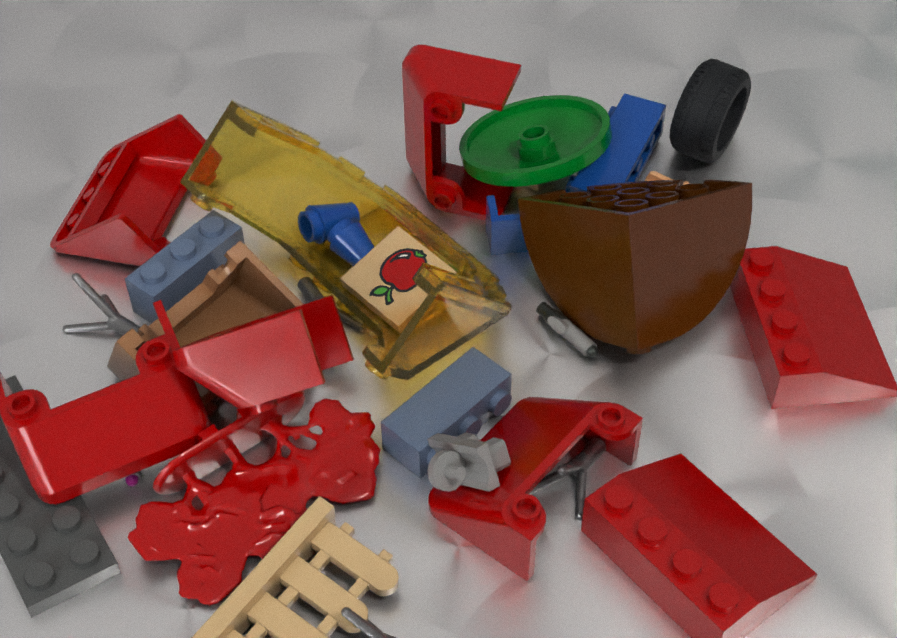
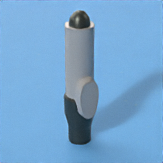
(567, 330)

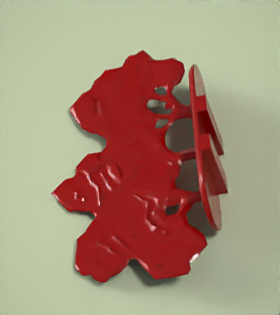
(253, 501)

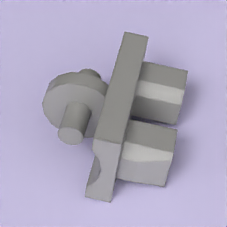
(466, 462)

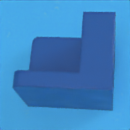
(503, 231)

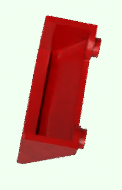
(131, 196)
(537, 437)

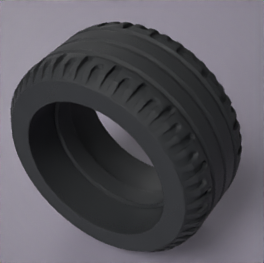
(710, 110)

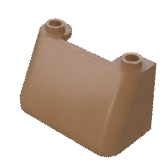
(226, 298)

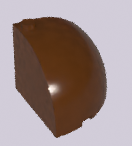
(638, 256)

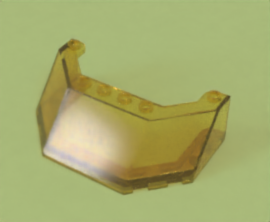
(275, 171)

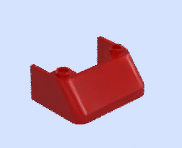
(435, 95)
(268, 355)
(108, 430)

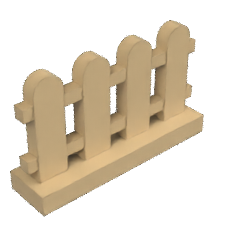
(287, 566)

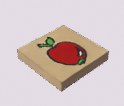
(385, 277)

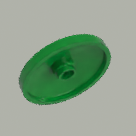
(535, 140)

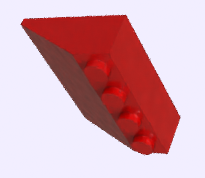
(808, 330)
(693, 549)

